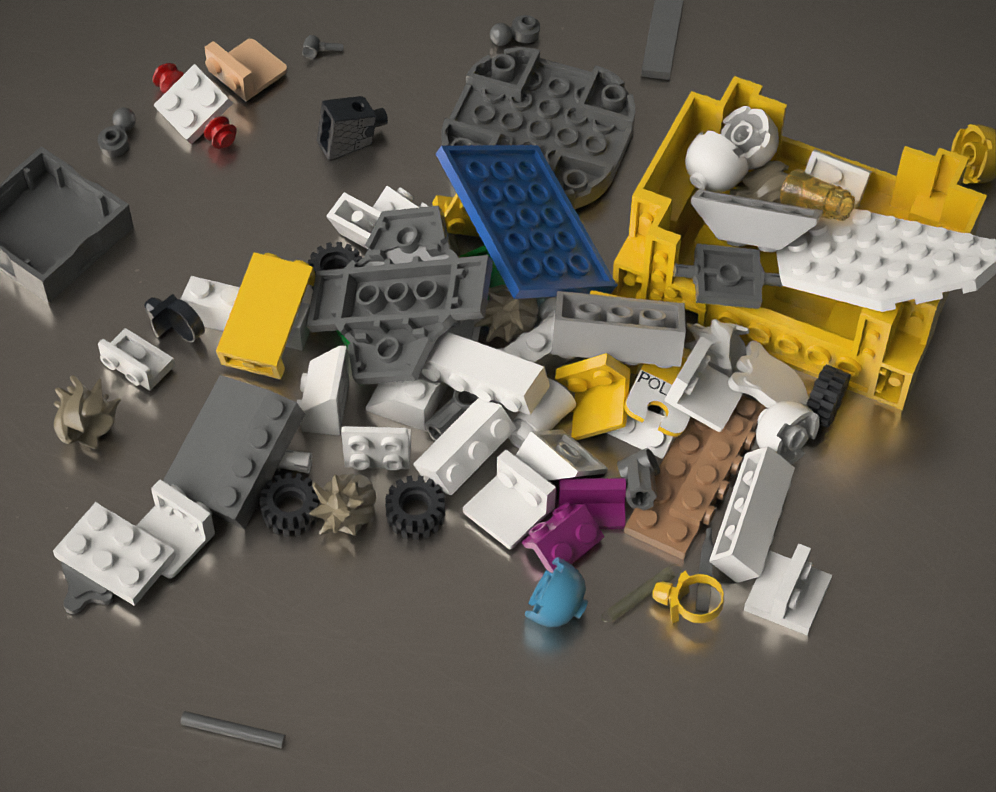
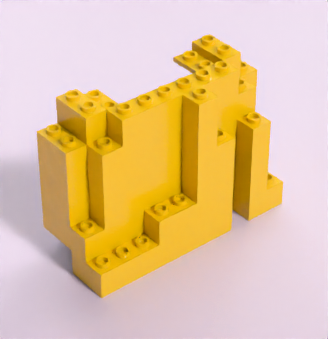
(792, 324)

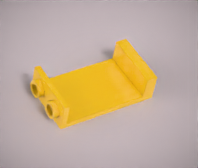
(264, 314)

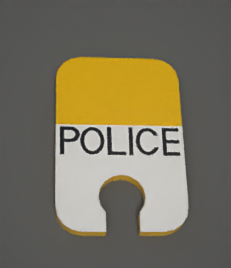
(651, 389)

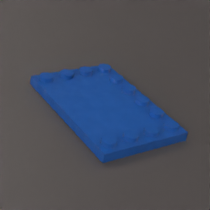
(525, 220)

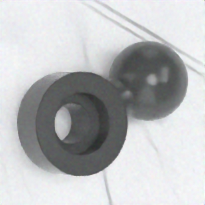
(523, 29)
(123, 120)

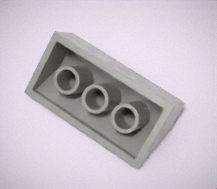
(620, 326)

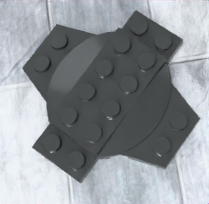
(400, 295)

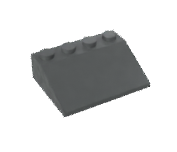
(234, 448)

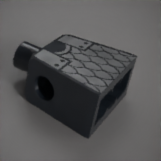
(347, 125)

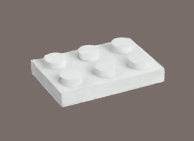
(114, 553)

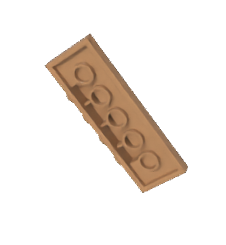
(693, 479)

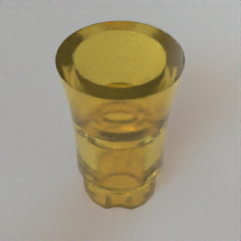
(810, 192)

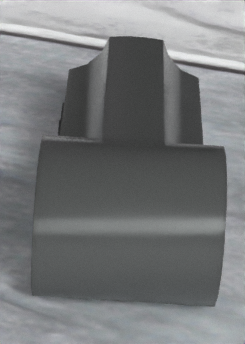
(449, 413)
(640, 478)

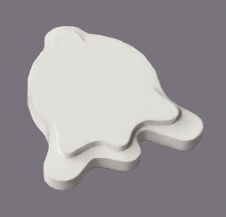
(767, 378)

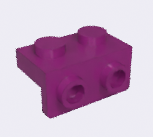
(565, 535)

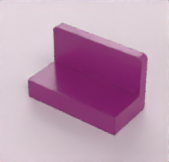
(601, 496)

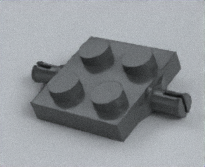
(727, 276)

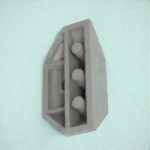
(752, 220)

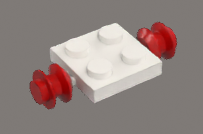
(194, 105)

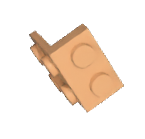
(245, 68)

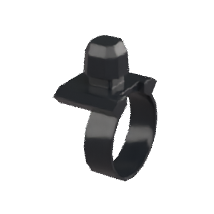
(175, 314)

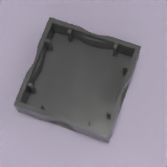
(55, 224)

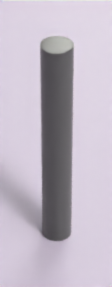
(233, 729)

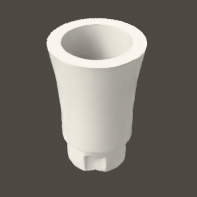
(550, 410)

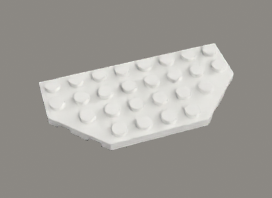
(885, 261)

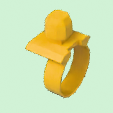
(666, 593)

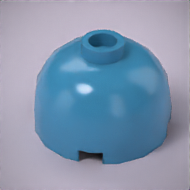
(558, 596)

